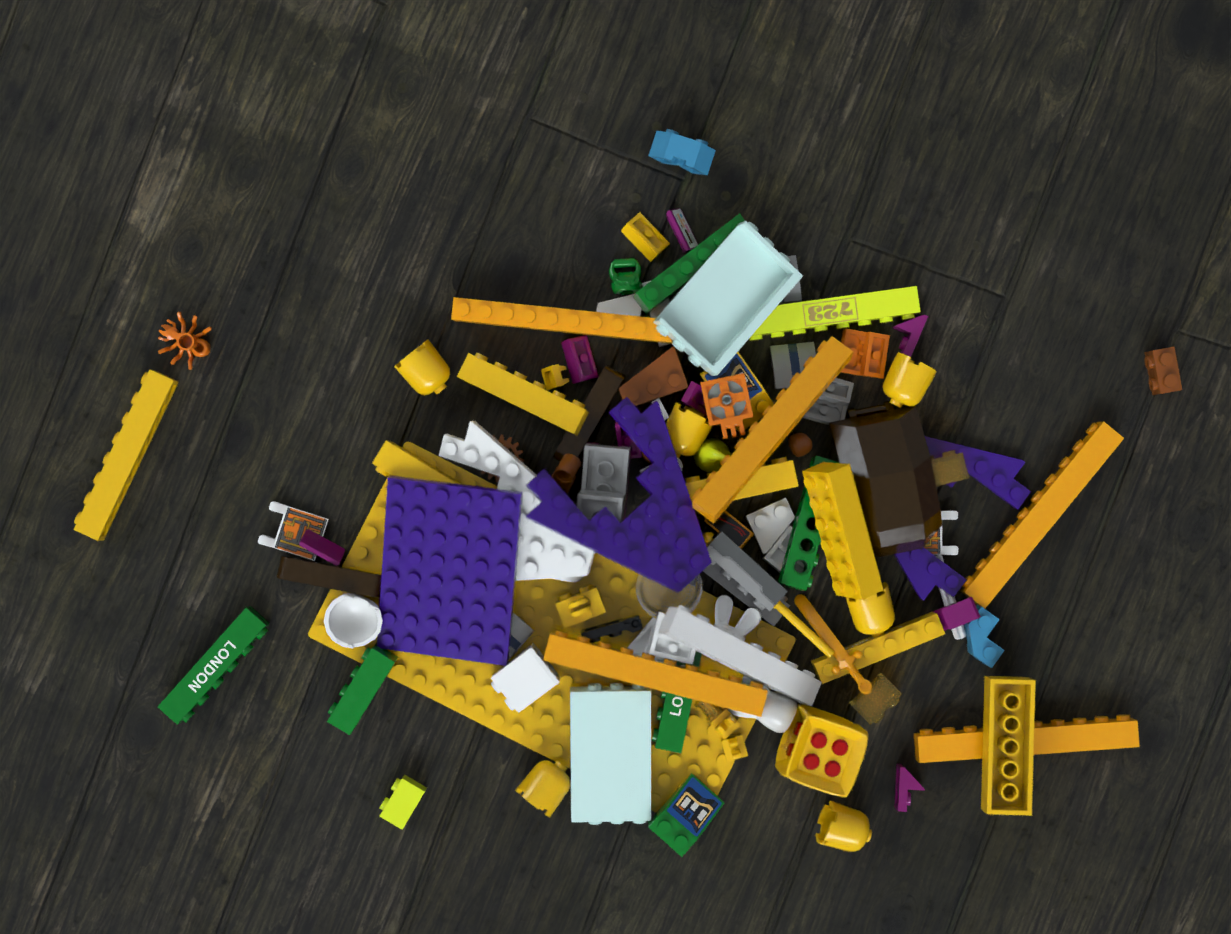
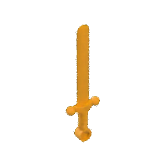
(845, 661)

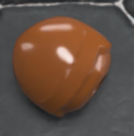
(800, 444)

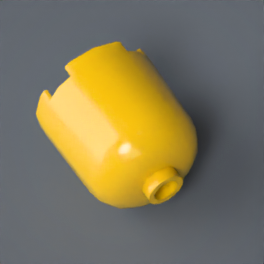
(424, 369)
(907, 381)
(687, 430)
(873, 614)
(545, 786)
(843, 827)

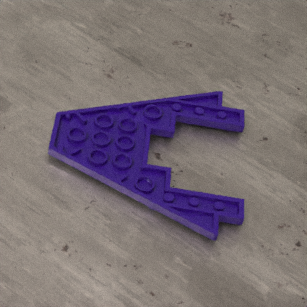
(993, 472)
(660, 535)

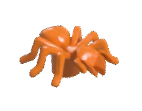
(185, 341)

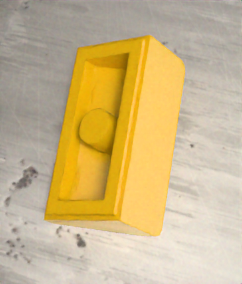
(645, 237)

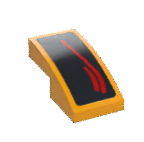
(732, 528)

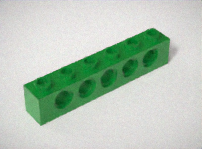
(788, 575)

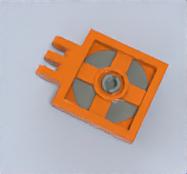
(727, 403)

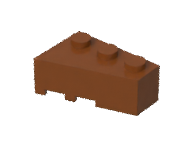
(656, 380)

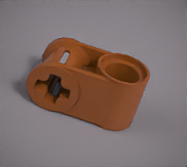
(566, 471)

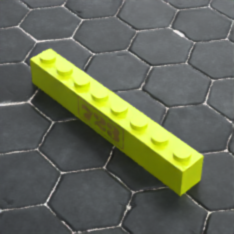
(840, 312)

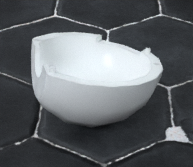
(353, 620)

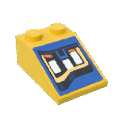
(758, 396)

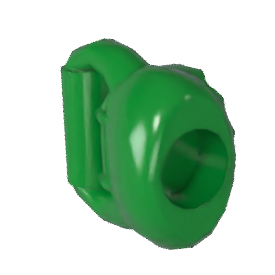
(625, 282)

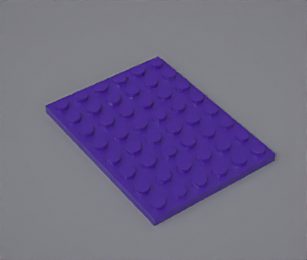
(449, 569)

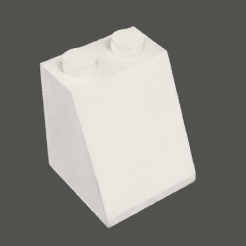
(525, 678)

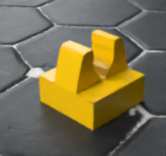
(552, 376)
(725, 724)
(734, 747)

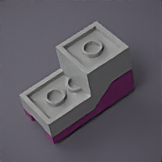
(605, 480)

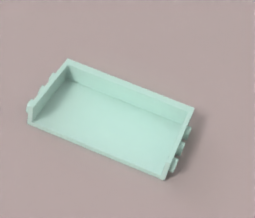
(728, 298)
(610, 753)

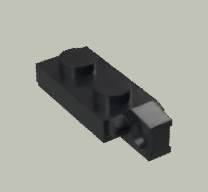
(612, 628)

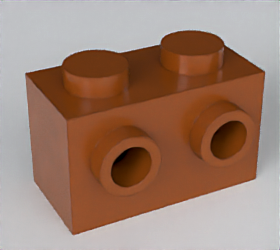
(1163, 371)

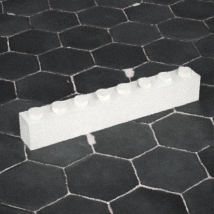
(739, 655)

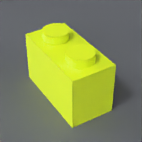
(402, 802)

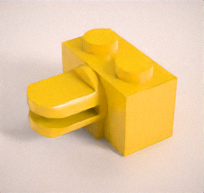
(580, 606)

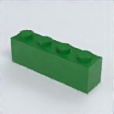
(362, 688)

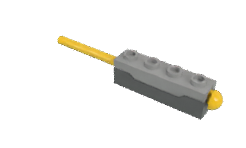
(756, 581)

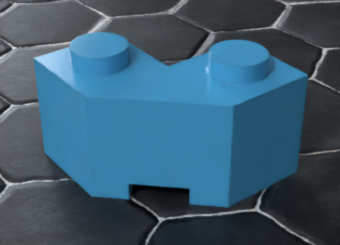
(682, 151)
(977, 641)

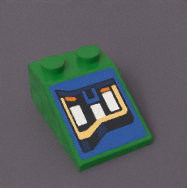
(686, 814)

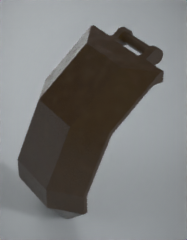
(890, 475)

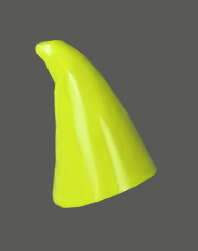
(711, 455)

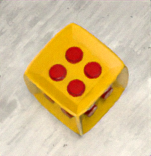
(822, 751)

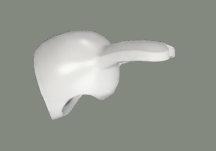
(747, 622)
(777, 711)

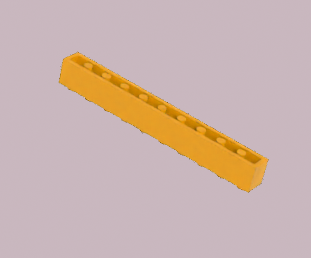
(556, 320)
(772, 429)
(1041, 514)
(656, 674)
(1048, 738)

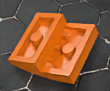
(868, 353)

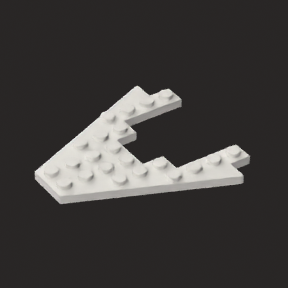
(540, 550)

